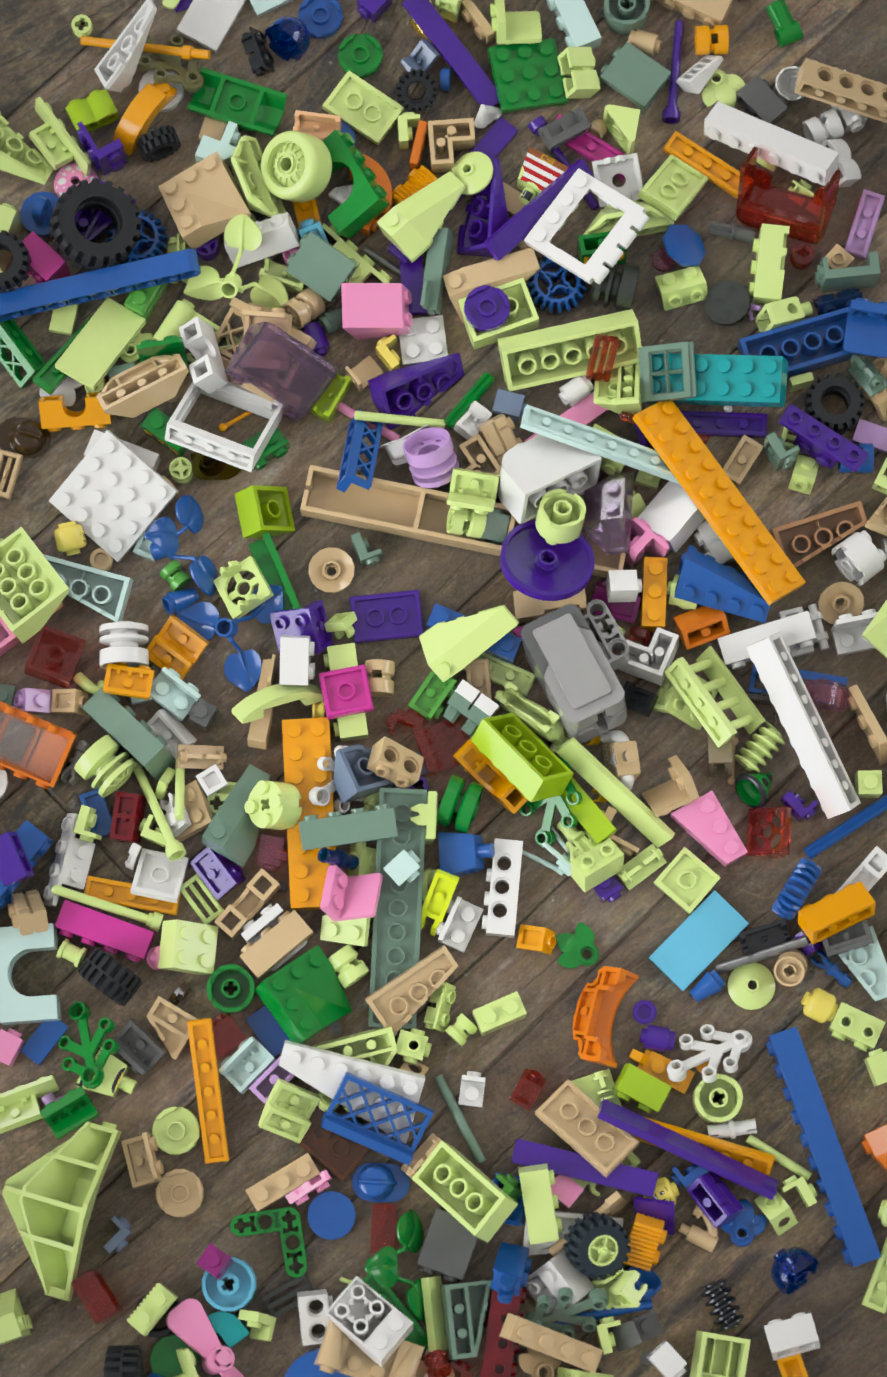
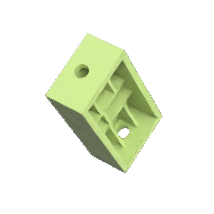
(719, 1355)

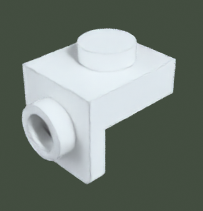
(474, 416)

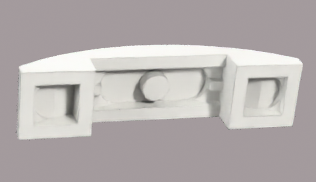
(869, 870)

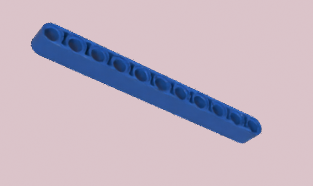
(99, 284)

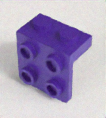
(108, 158)

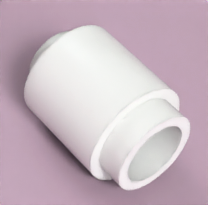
(575, 390)

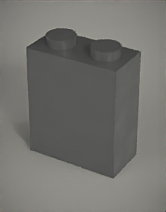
(447, 1247)

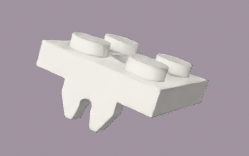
(627, 165)

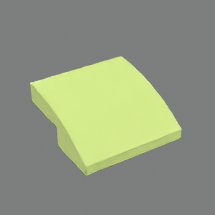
(288, 1110)

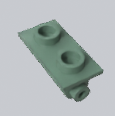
(867, 375)

